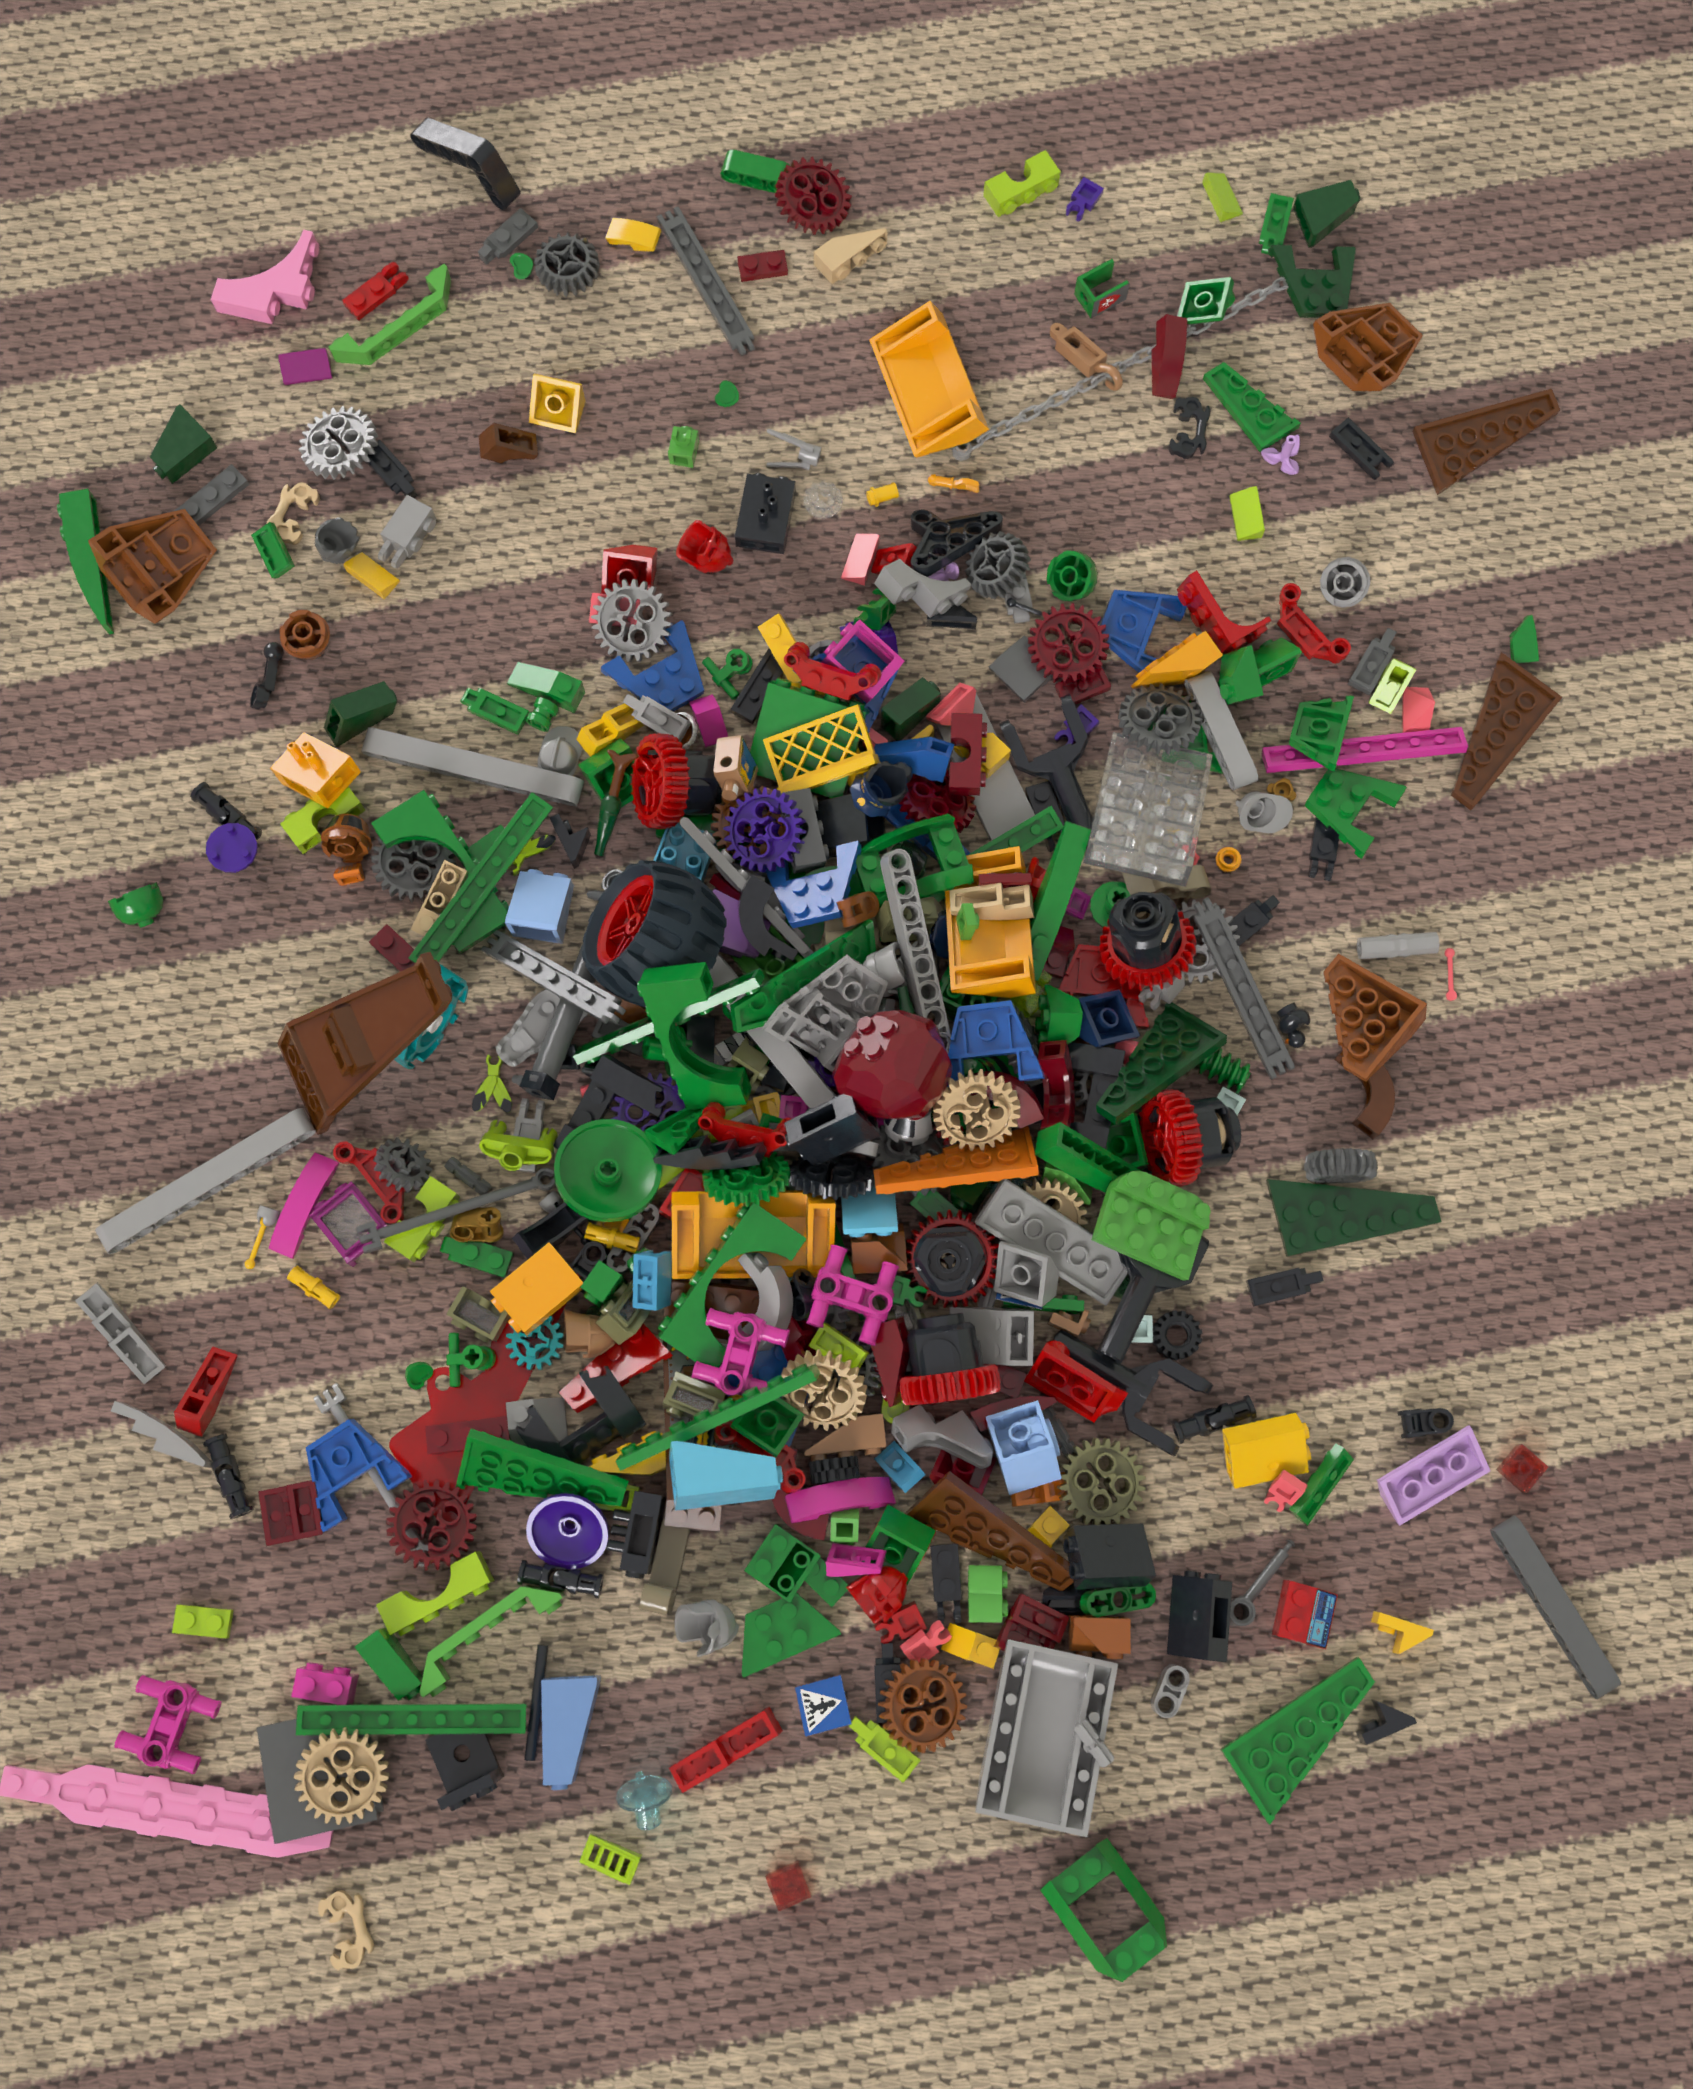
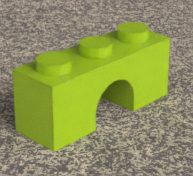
(1006, 195)
(303, 824)
(414, 1241)

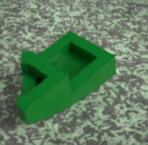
(1524, 642)

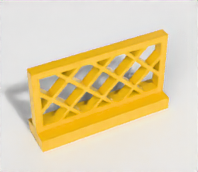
(828, 773)

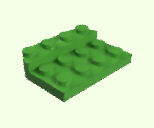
(1152, 1222)

